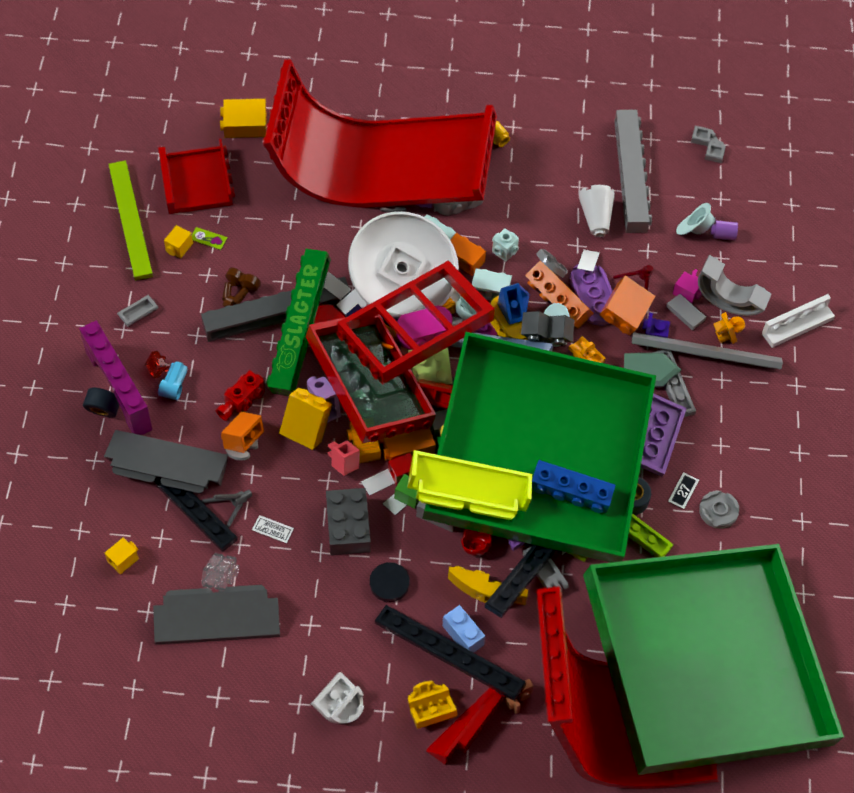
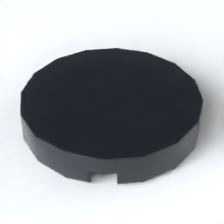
(389, 582)

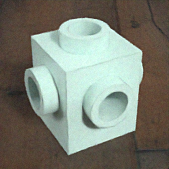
(505, 244)

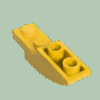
(477, 584)

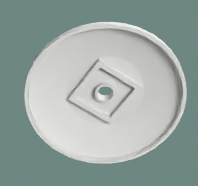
(397, 240)

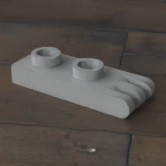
(550, 575)

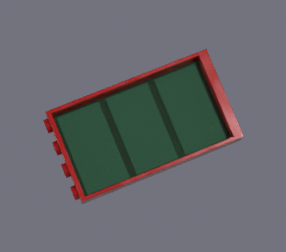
(372, 408)

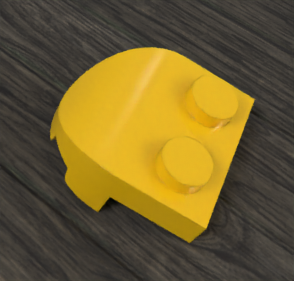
(430, 704)

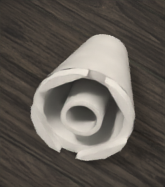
(597, 208)

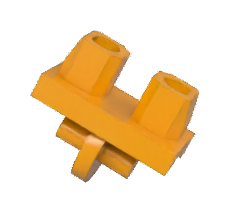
(727, 328)
(586, 350)

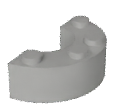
(728, 295)

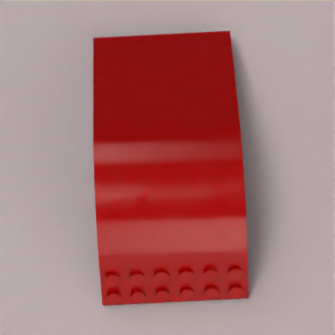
(376, 161)
(587, 713)

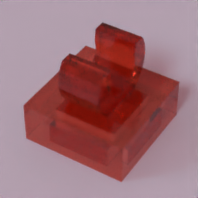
(156, 364)

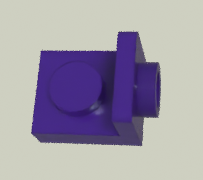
(655, 326)

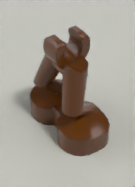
(237, 278)

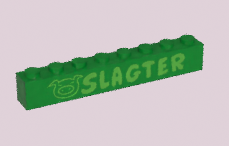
(300, 314)

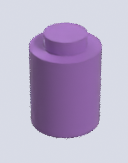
(724, 230)

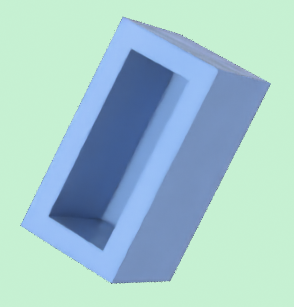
(463, 629)

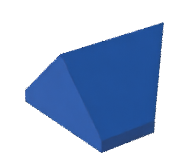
(513, 302)

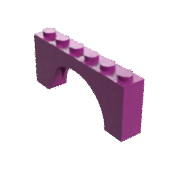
(102, 354)

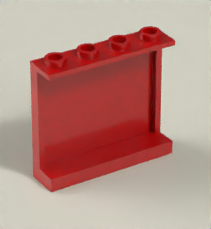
(196, 179)

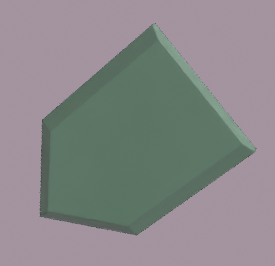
(652, 363)

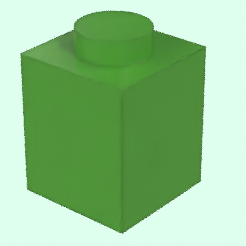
(405, 494)

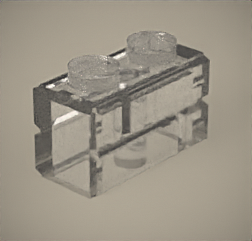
(220, 572)

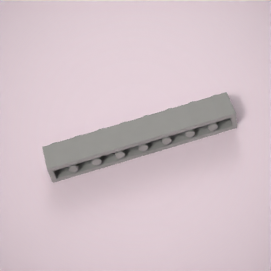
(632, 171)

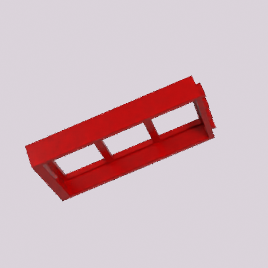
(447, 270)

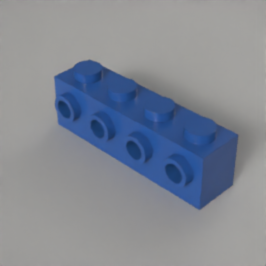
(572, 486)

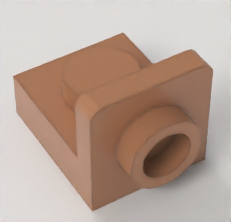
(525, 694)

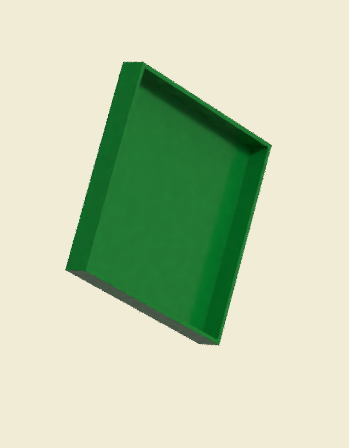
(552, 407)
(710, 658)

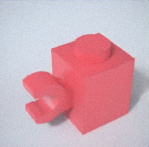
(344, 457)

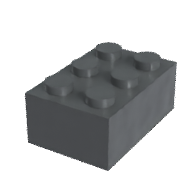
(348, 521)

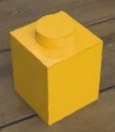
(178, 242)
(122, 555)

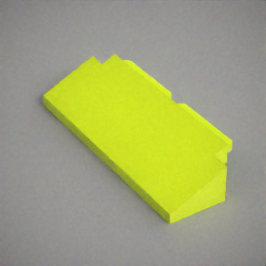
(469, 485)

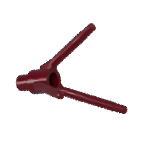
(643, 273)

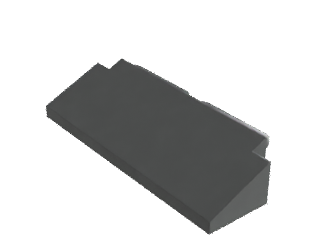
(174, 463)
(216, 616)

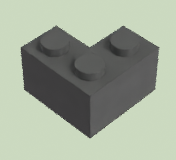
(546, 328)

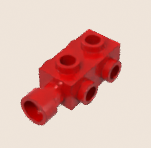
(241, 394)

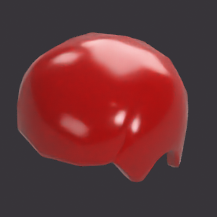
(475, 542)

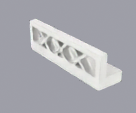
(798, 321)

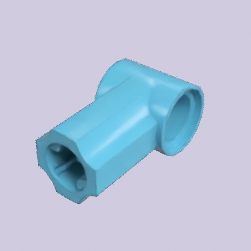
(172, 385)

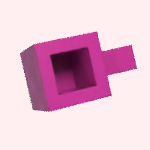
(688, 286)

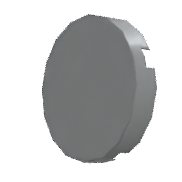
(550, 261)
(719, 509)

